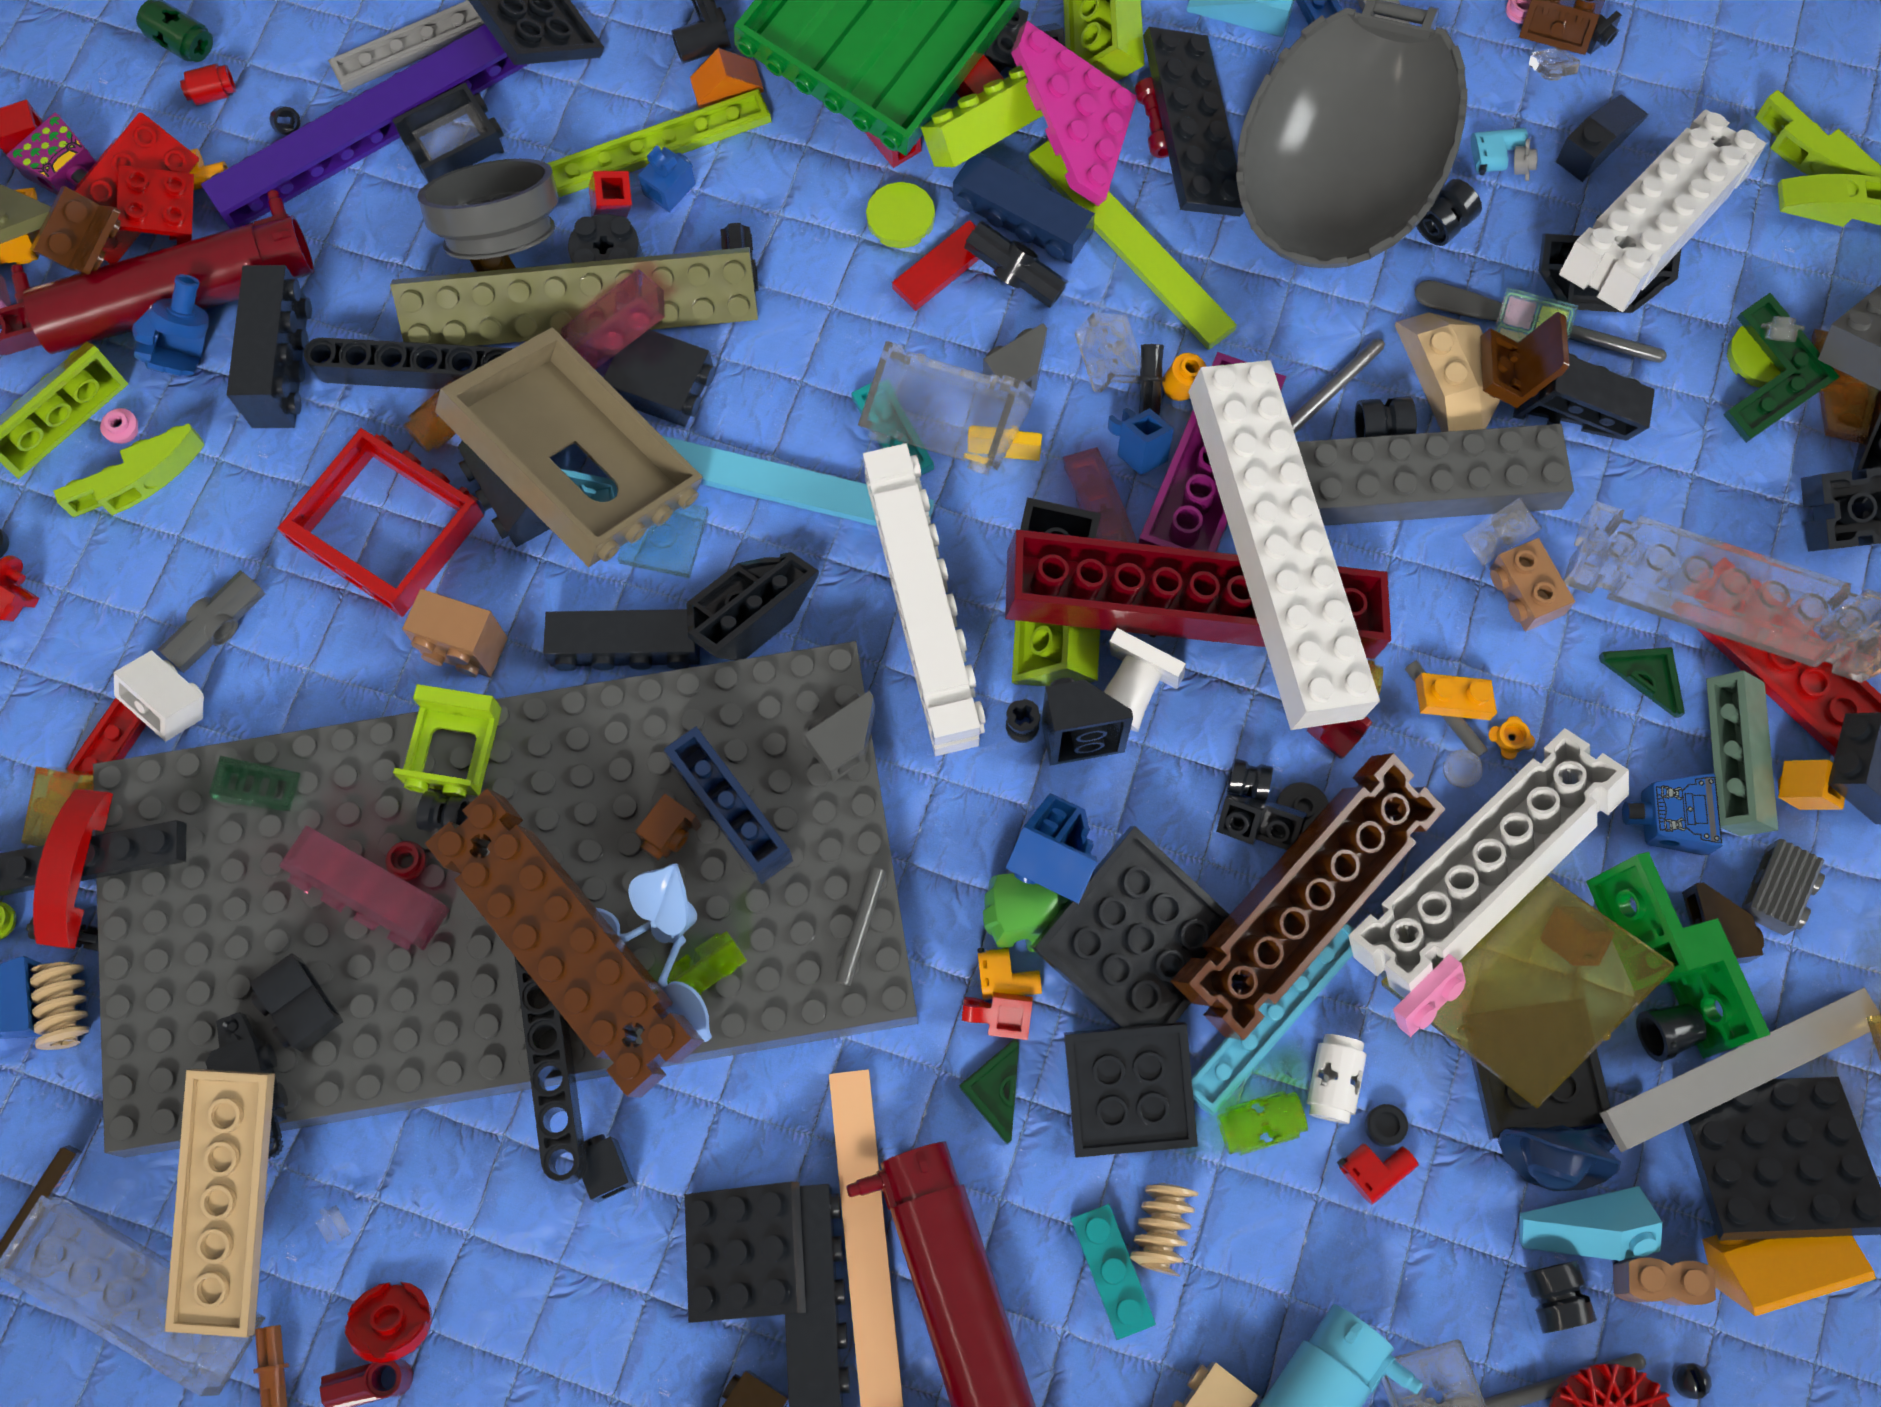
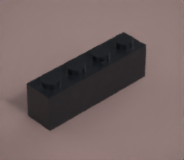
(618, 639)

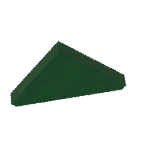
(1651, 673)
(994, 1089)

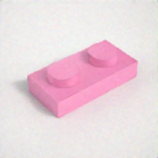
(1424, 1001)

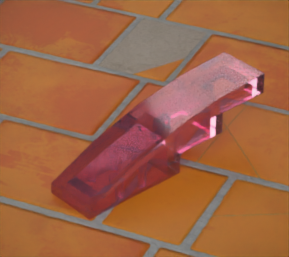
(1098, 494)

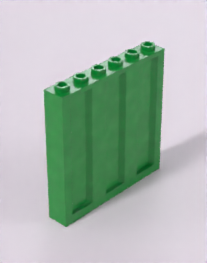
(874, 59)

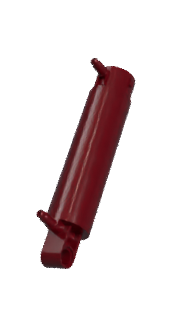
(116, 295)
(951, 1278)

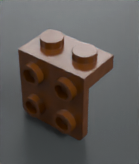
(1523, 368)

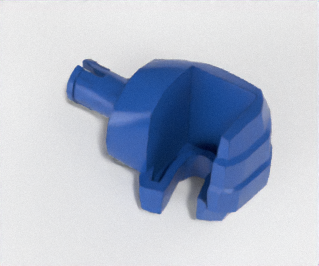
(172, 331)

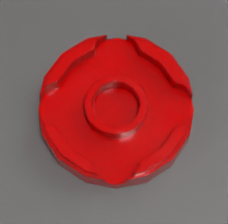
(388, 1322)

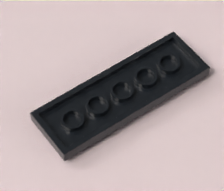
(1193, 121)

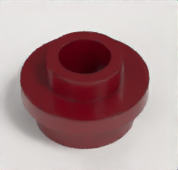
(400, 851)

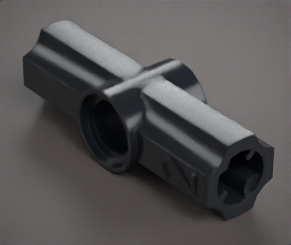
(1015, 264)

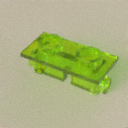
(718, 959)

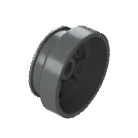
(491, 207)

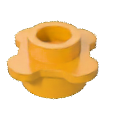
(1517, 728)

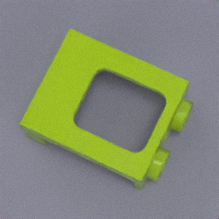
(455, 712)

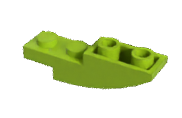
(1808, 146)
(1832, 198)
(145, 470)

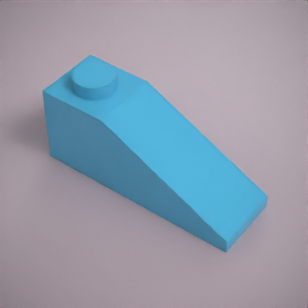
(1259, 15)
(1600, 1226)

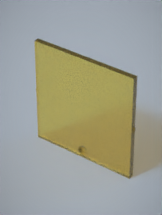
(1547, 990)

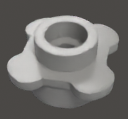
(1525, 160)

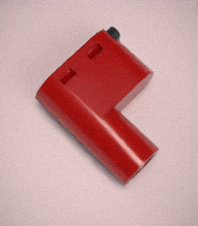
(1372, 1176)

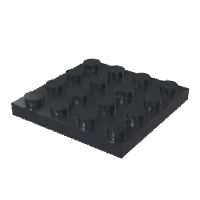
(1132, 934)
(1786, 1163)

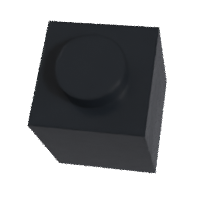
(606, 1169)

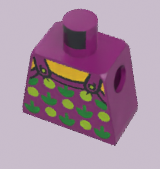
(52, 156)

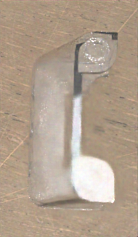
(944, 408)

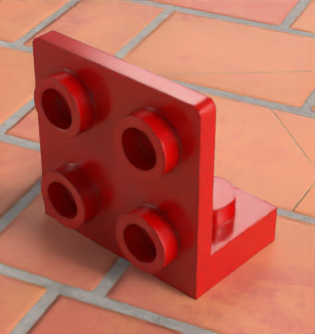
(156, 202)

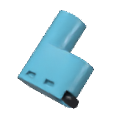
(1491, 148)

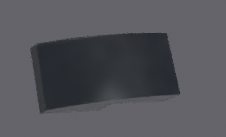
(1260, 820)

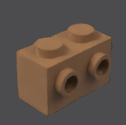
(1531, 585)

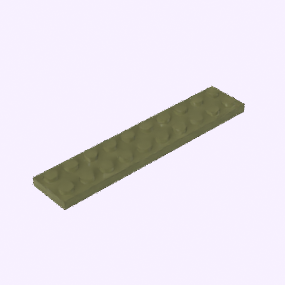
(530, 300)

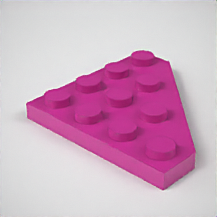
(1081, 107)

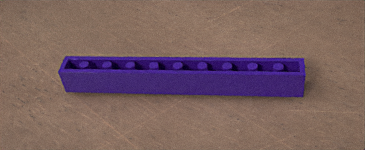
(353, 128)

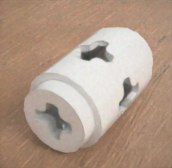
(1333, 1098)

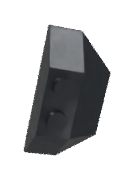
(1553, 255)
(749, 605)

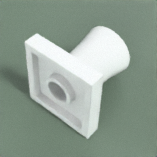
(1140, 673)

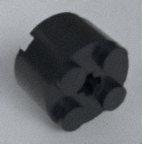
(603, 239)

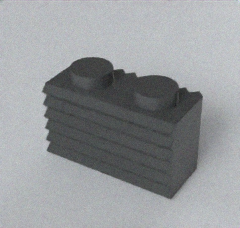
(1783, 887)

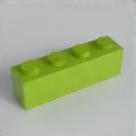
(980, 120)

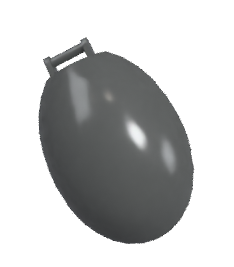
(1352, 135)

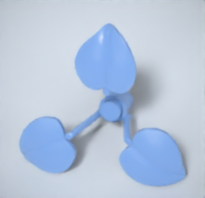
(663, 901)

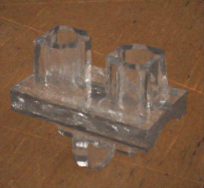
(1501, 531)

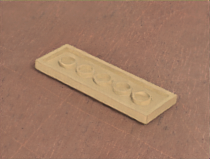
(220, 1203)

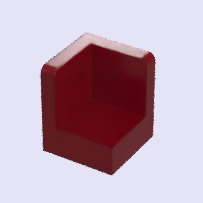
(1341, 737)

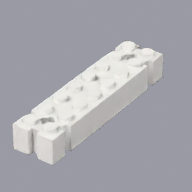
(1662, 210)
(921, 599)
(1490, 863)

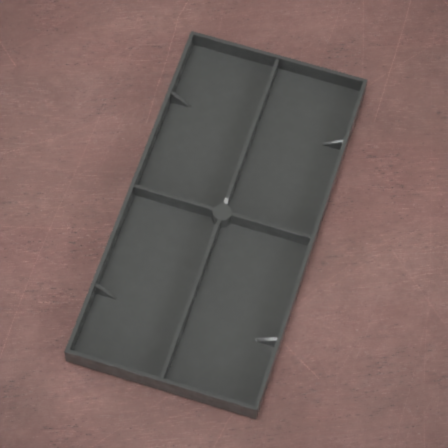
(449, 1018)

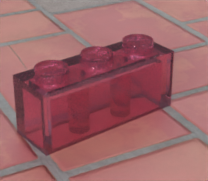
(616, 319)

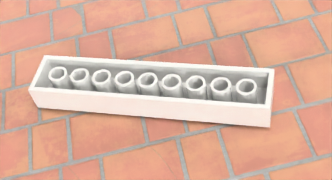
(1282, 546)

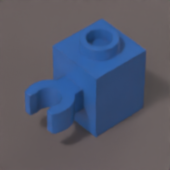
(666, 177)
(1143, 439)

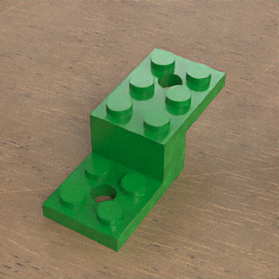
(1700, 953)

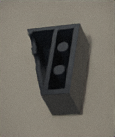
(1595, 399)

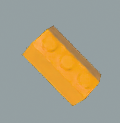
(1785, 1271)

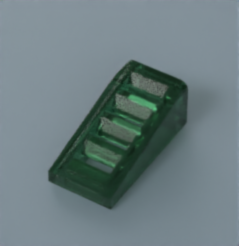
(226, 766)

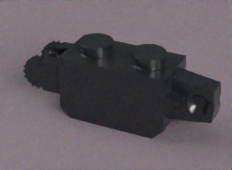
(244, 1052)

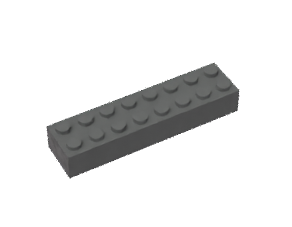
(1438, 473)

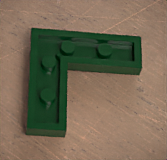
(1799, 379)

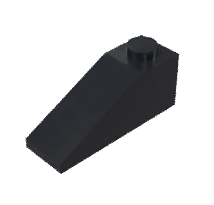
(1599, 136)

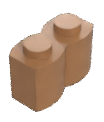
(1656, 1280)

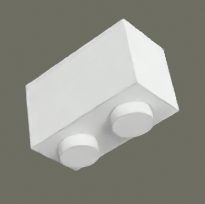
(158, 695)

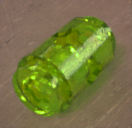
(1281, 1120)

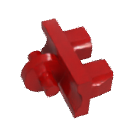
(12, 595)

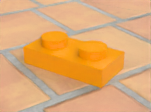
(1455, 696)

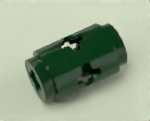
(174, 30)

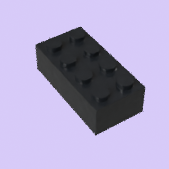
(269, 347)

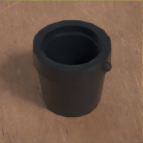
(1670, 1030)

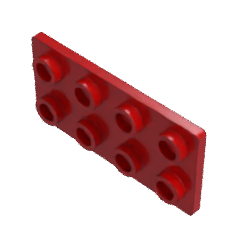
(139, 145)

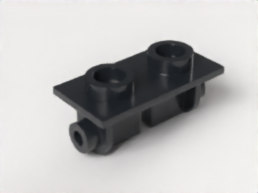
(1000, 50)

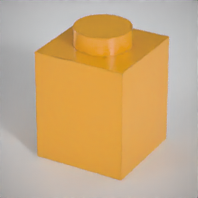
(1806, 785)

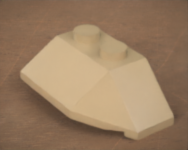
(1449, 369)

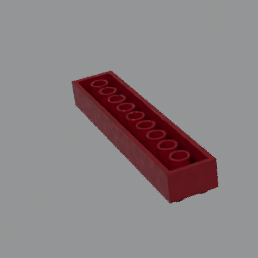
(1159, 590)

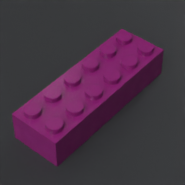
(1188, 503)

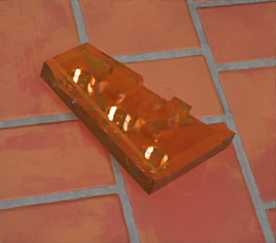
(1845, 403)

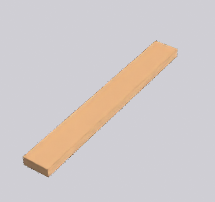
(865, 1243)

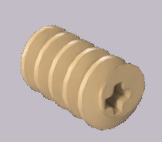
(57, 1005)
(1163, 1227)

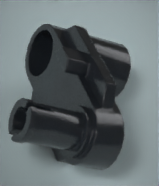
(703, 36)

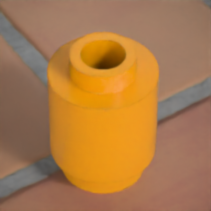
(1181, 376)

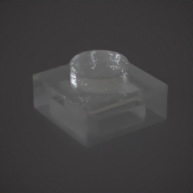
(1554, 63)

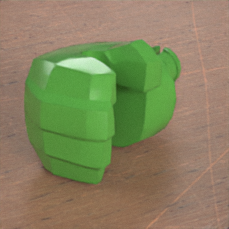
(1018, 910)

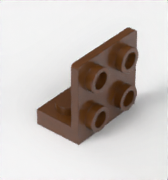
(1562, 23)
(76, 232)

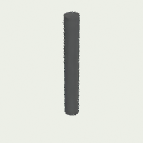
(1457, 724)
(860, 927)

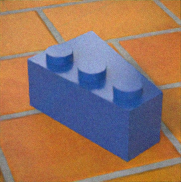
(1055, 849)

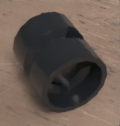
(1453, 209)
(1393, 418)
(1560, 1297)

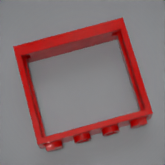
(336, 480)

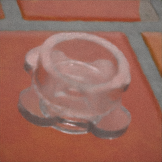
(1782, 329)

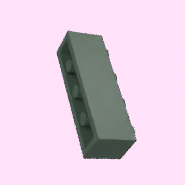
(1742, 753)

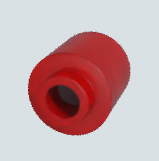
(208, 84)

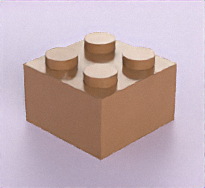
(455, 634)

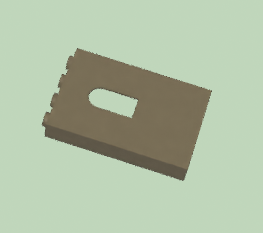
(543, 401)

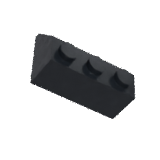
(513, 515)
(1082, 722)

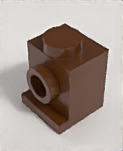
(666, 828)

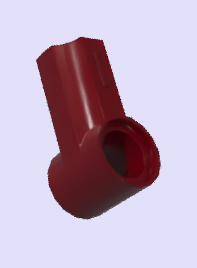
(363, 1384)

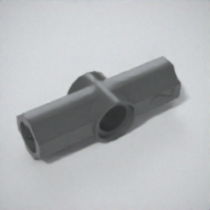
(211, 621)

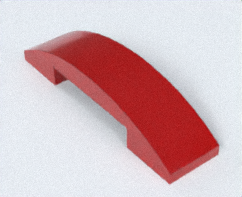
(62, 866)

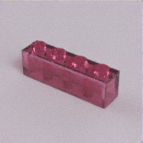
(364, 888)

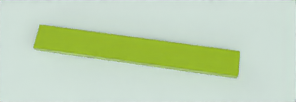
(678, 135)
(1143, 255)

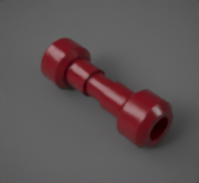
(1146, 96)

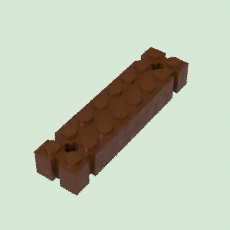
(1308, 896)
(564, 943)

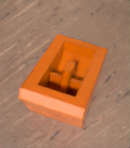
(724, 77)

